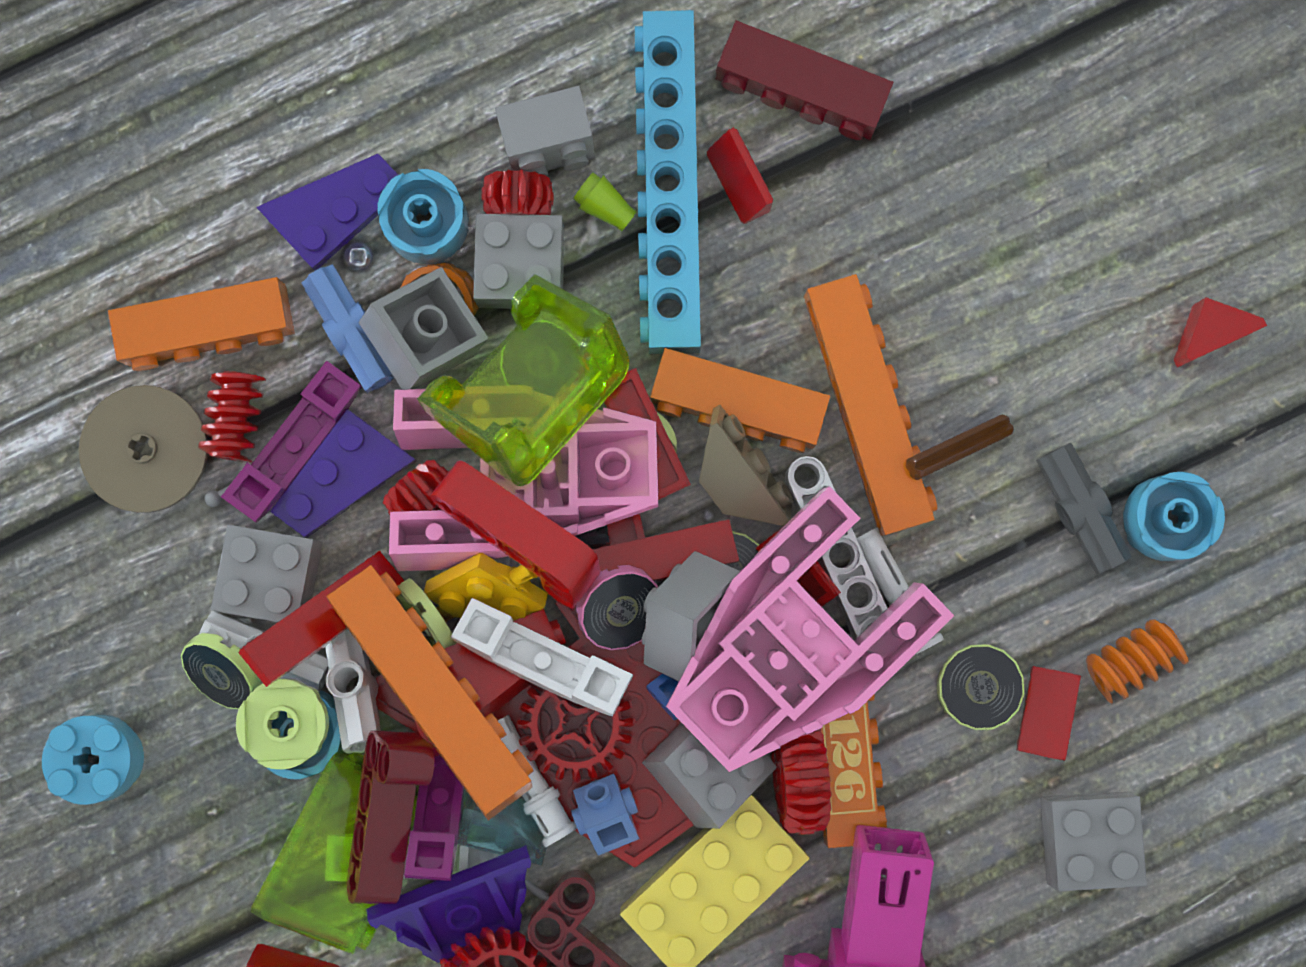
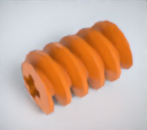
(1135, 658)

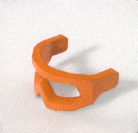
(457, 275)

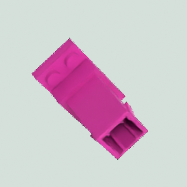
(881, 915)

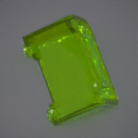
(534, 384)
(310, 874)

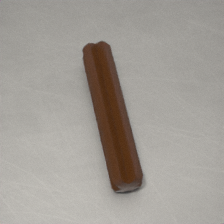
(959, 446)

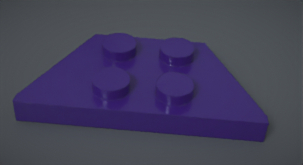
(446, 910)

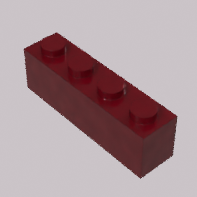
(802, 81)

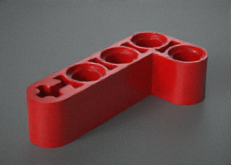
(524, 534)

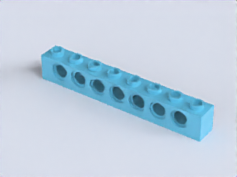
(672, 34)

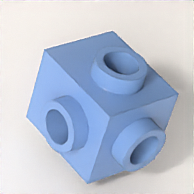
(605, 814)

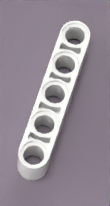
(856, 571)

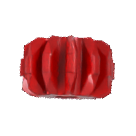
(517, 193)
(414, 489)

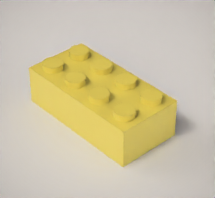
(713, 885)

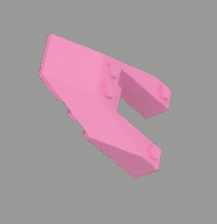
(590, 483)
(778, 660)

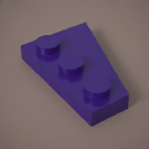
(330, 210)
(338, 474)

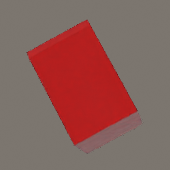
(1212, 327)

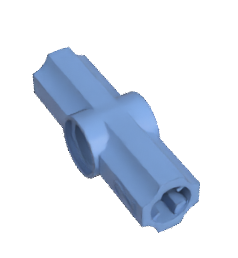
(341, 325)

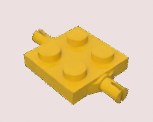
(488, 582)

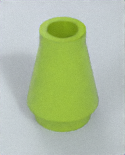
(604, 202)

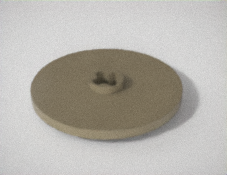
(110, 455)

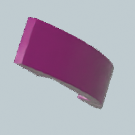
(290, 448)
(436, 826)

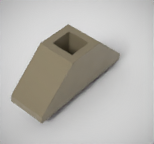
(740, 475)

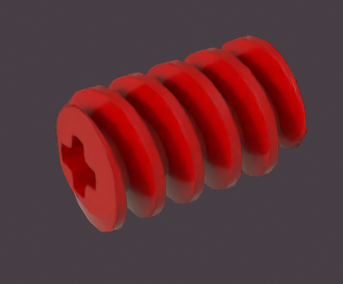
(231, 415)

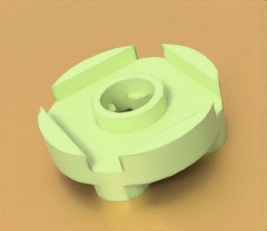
(264, 742)

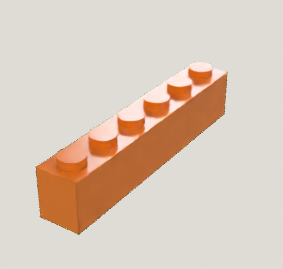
(868, 403)
(430, 691)

